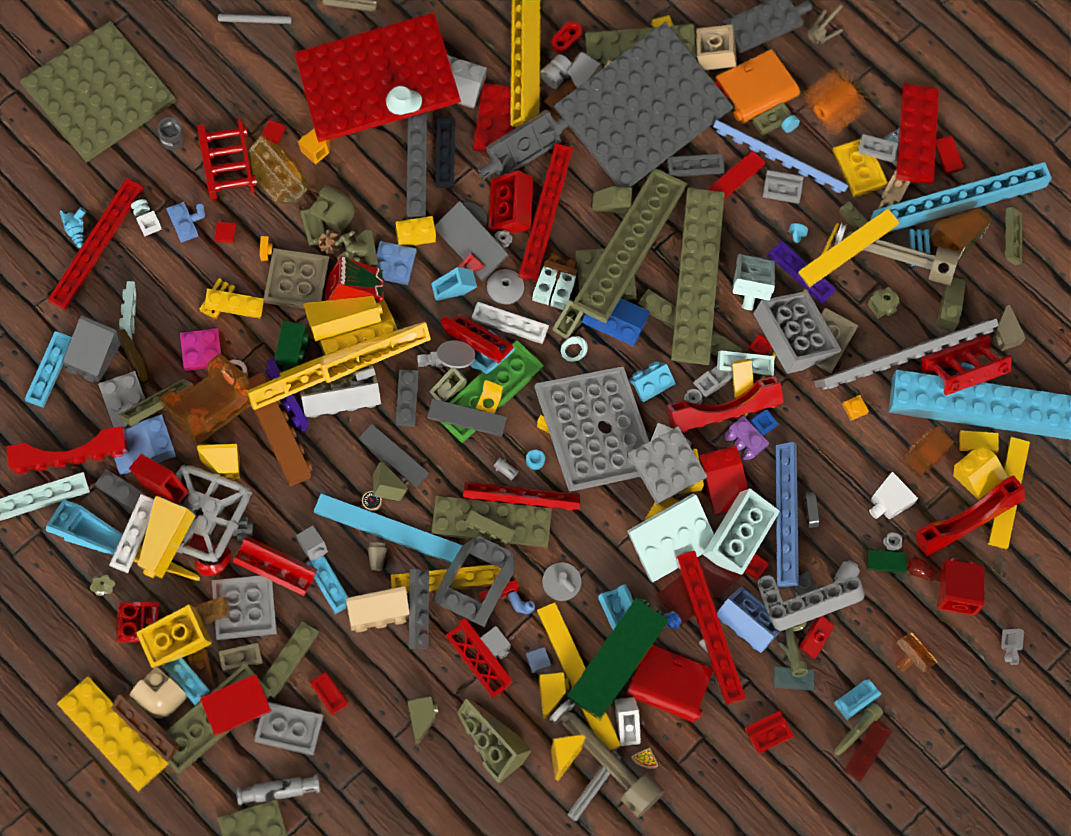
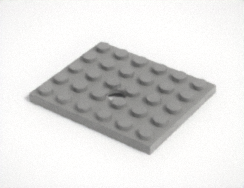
(572, 415)

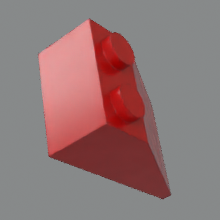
(724, 477)

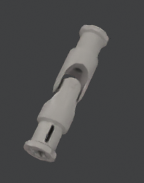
(262, 791)

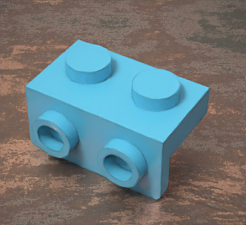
(652, 380)
(615, 604)

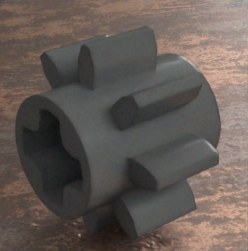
(244, 529)

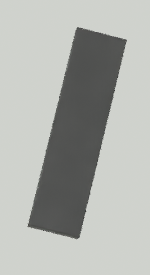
(467, 417)
(394, 456)

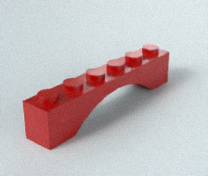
(761, 395)
(107, 443)
(997, 501)

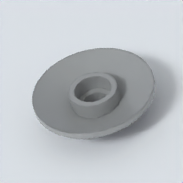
(505, 294)

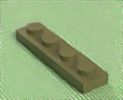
(152, 404)
(289, 658)

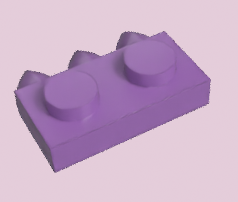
(747, 438)

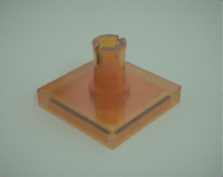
(915, 654)

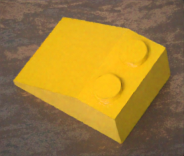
(174, 636)

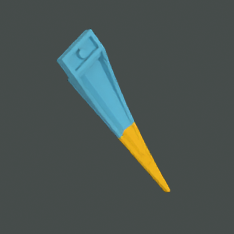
(85, 529)

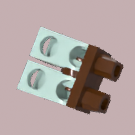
(555, 275)

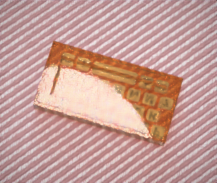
(213, 610)

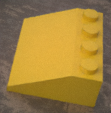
(361, 334)

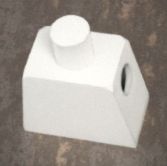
(892, 498)

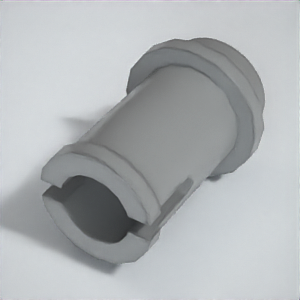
(506, 468)

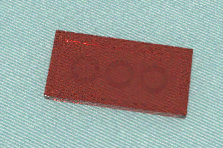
(675, 594)

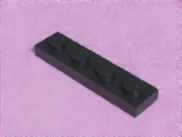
(445, 153)

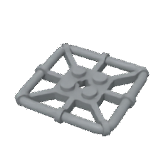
(211, 509)

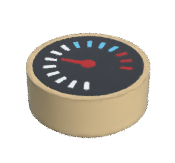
(370, 502)

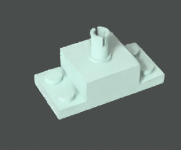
(753, 279)

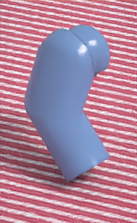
(521, 606)

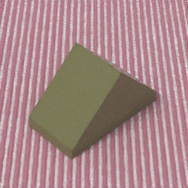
(568, 321)
(387, 484)

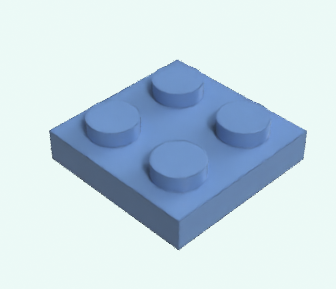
(395, 262)

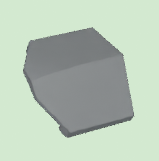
(583, 69)

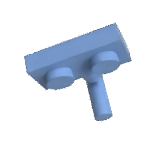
(184, 221)

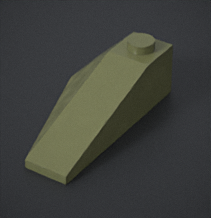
(498, 745)

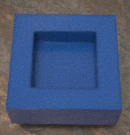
(764, 422)

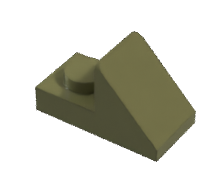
(449, 384)

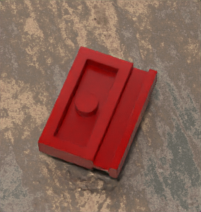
(769, 732)

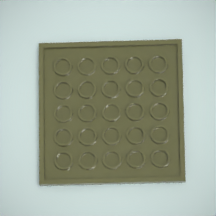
(98, 91)

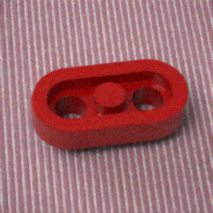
(565, 38)

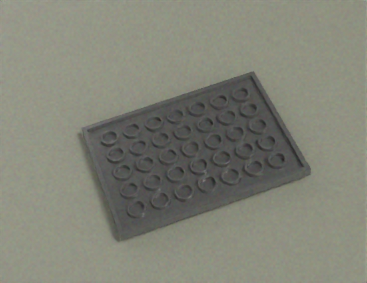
(643, 107)

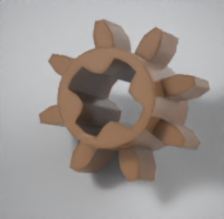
(328, 240)

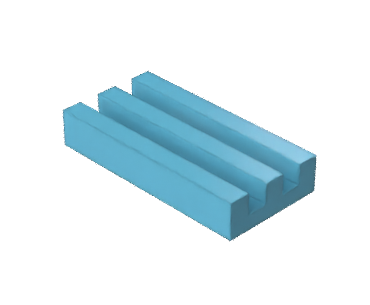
(919, 234)

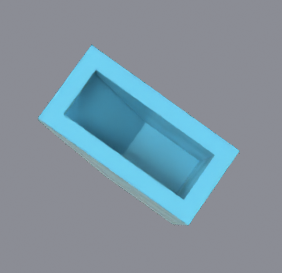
(454, 284)

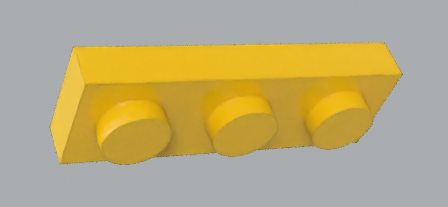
(233, 303)

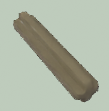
(369, 5)

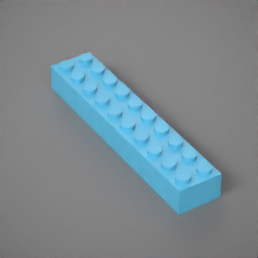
(982, 405)

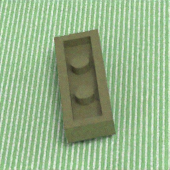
(1013, 236)

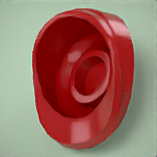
(212, 569)

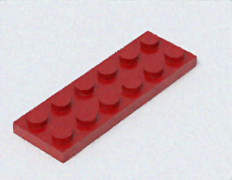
(917, 134)

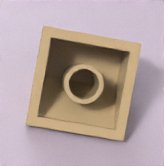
(716, 47)

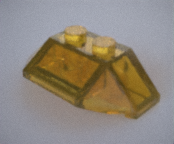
(277, 172)

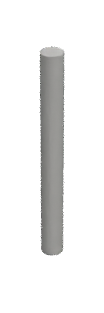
(254, 18)

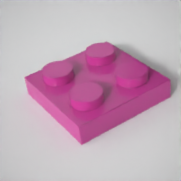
(199, 348)

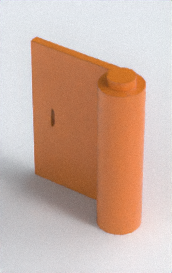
(758, 86)

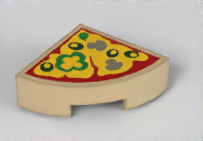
(645, 759)

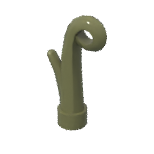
(793, 653)
(871, 714)

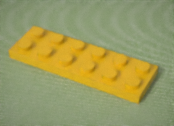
(111, 734)

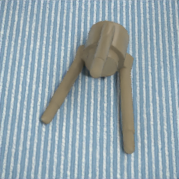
(817, 33)

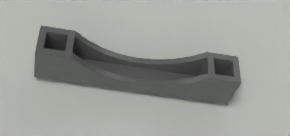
(416, 167)

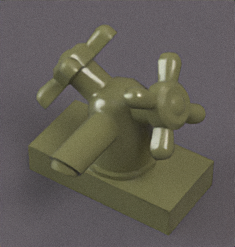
(363, 248)

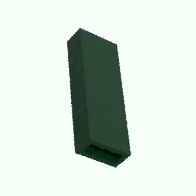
(618, 658)

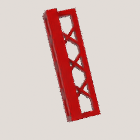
(479, 341)
(276, 564)
(485, 654)

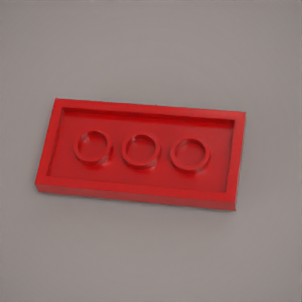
(493, 116)

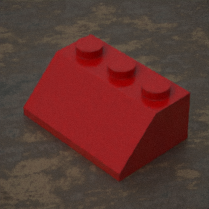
(511, 203)

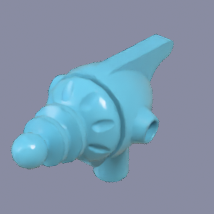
(74, 225)

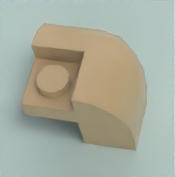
(158, 694)

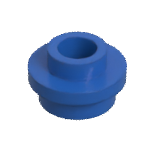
(674, 620)

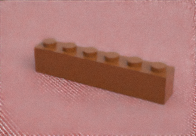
(281, 438)

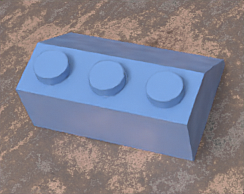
(748, 619)

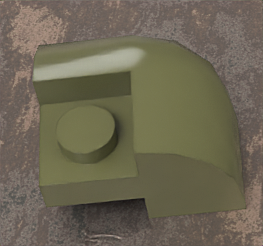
(333, 208)

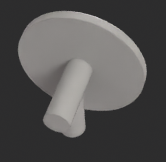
(455, 354)
(561, 581)

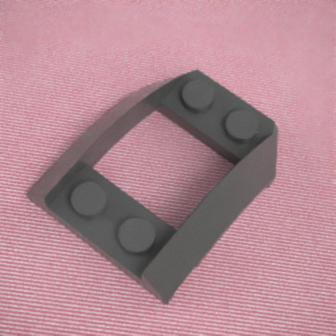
(463, 604)

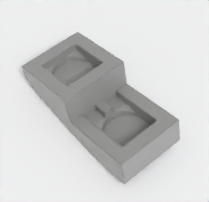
(712, 381)

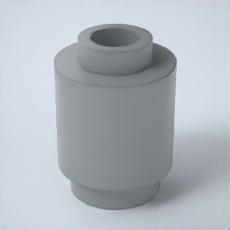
(847, 570)

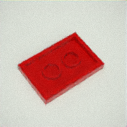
(235, 705)

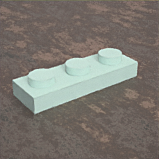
(760, 363)

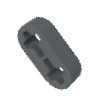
(811, 510)

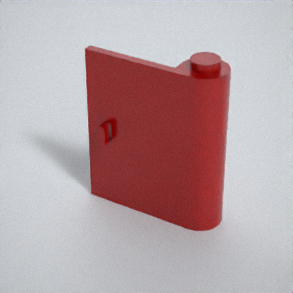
(671, 683)

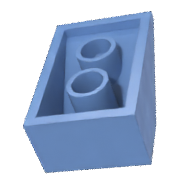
(149, 439)

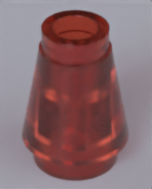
(920, 569)

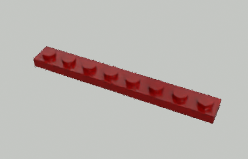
(546, 212)
(95, 244)
(710, 628)

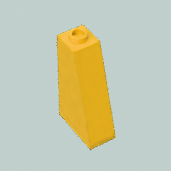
(341, 315)
(163, 536)

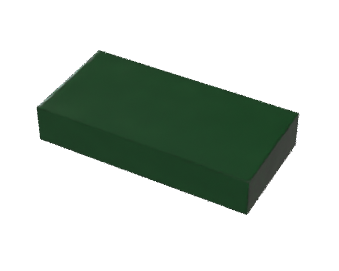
(887, 561)

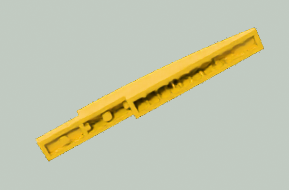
(338, 364)

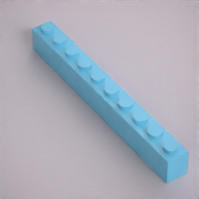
(969, 196)

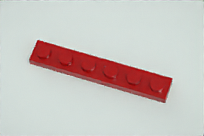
(526, 496)

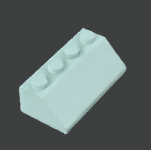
(741, 532)

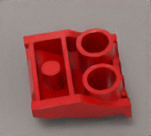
(133, 618)

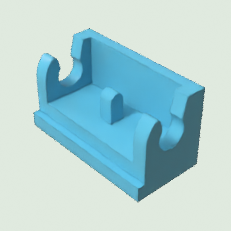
(857, 699)

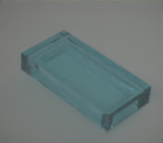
(784, 679)

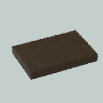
(133, 356)

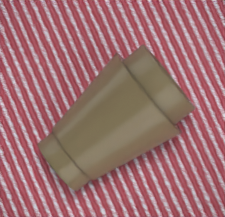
(377, 556)

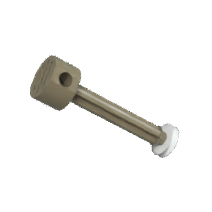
(912, 256)
(640, 793)

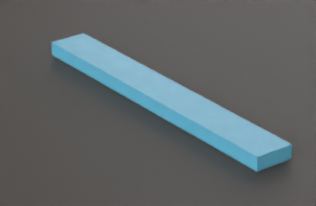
(386, 528)

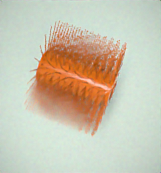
(835, 100)

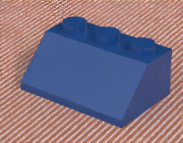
(624, 323)

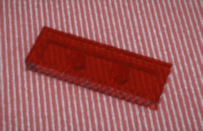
(867, 751)

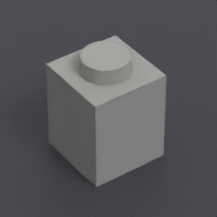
(312, 543)
(496, 643)

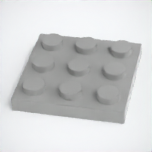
(667, 465)
(249, 607)

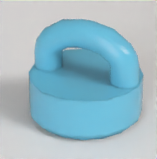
(798, 231)

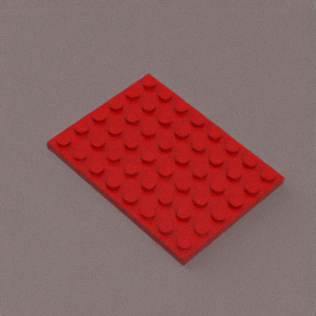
(352, 76)

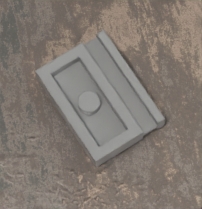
(783, 186)

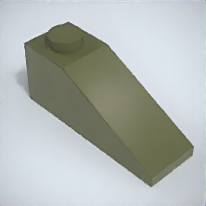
(951, 305)

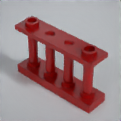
(209, 153)
(962, 352)

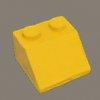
(979, 471)

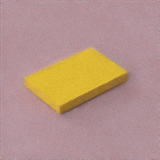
(859, 170)

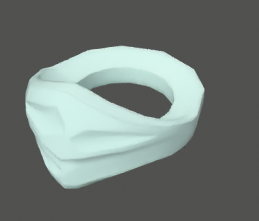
(574, 340)

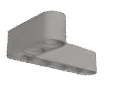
(809, 605)

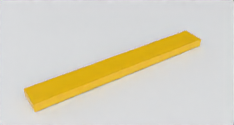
(574, 668)

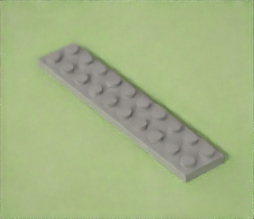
(911, 352)

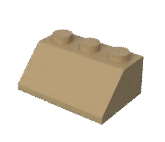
(378, 609)

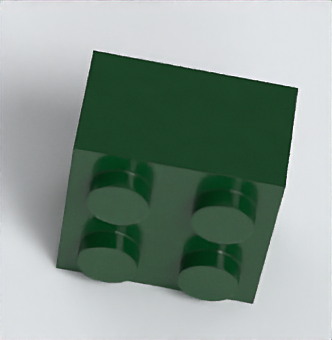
(291, 345)

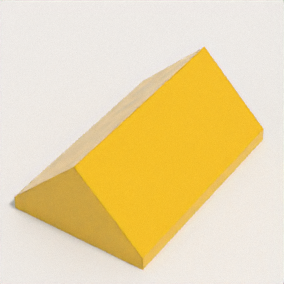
(564, 752)

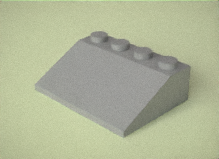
(796, 331)

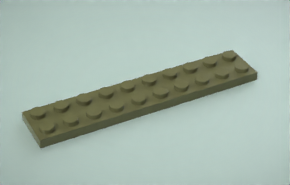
(629, 246)
(697, 276)

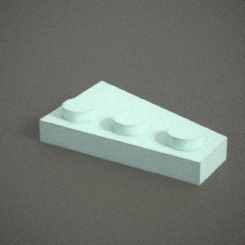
(128, 309)

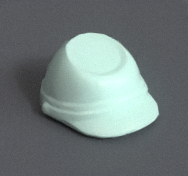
(403, 100)

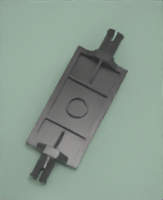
(766, 22)
(523, 145)

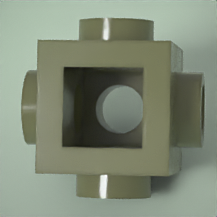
(883, 302)

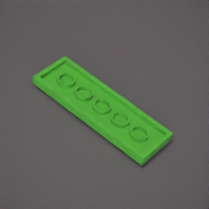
(511, 374)

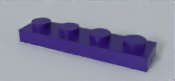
(792, 263)
(289, 402)

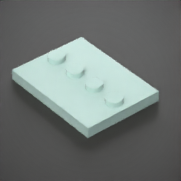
(670, 534)

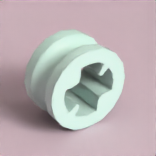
(140, 207)

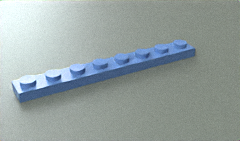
(773, 153)
(788, 516)

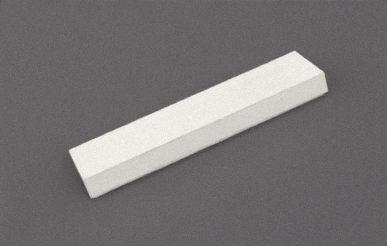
(510, 322)
(133, 535)

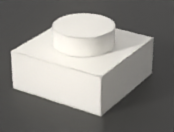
(148, 223)

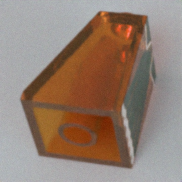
(961, 231)

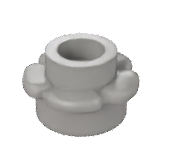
(504, 233)
(693, 393)
(893, 546)

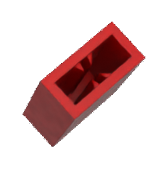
(158, 479)

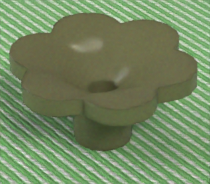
(102, 585)

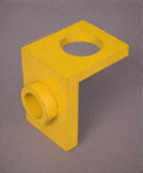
(493, 391)

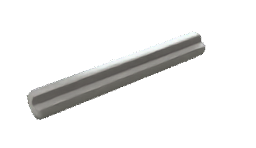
(590, 791)

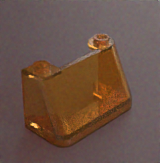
(211, 401)

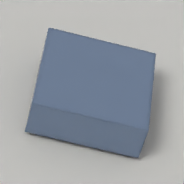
(538, 660)

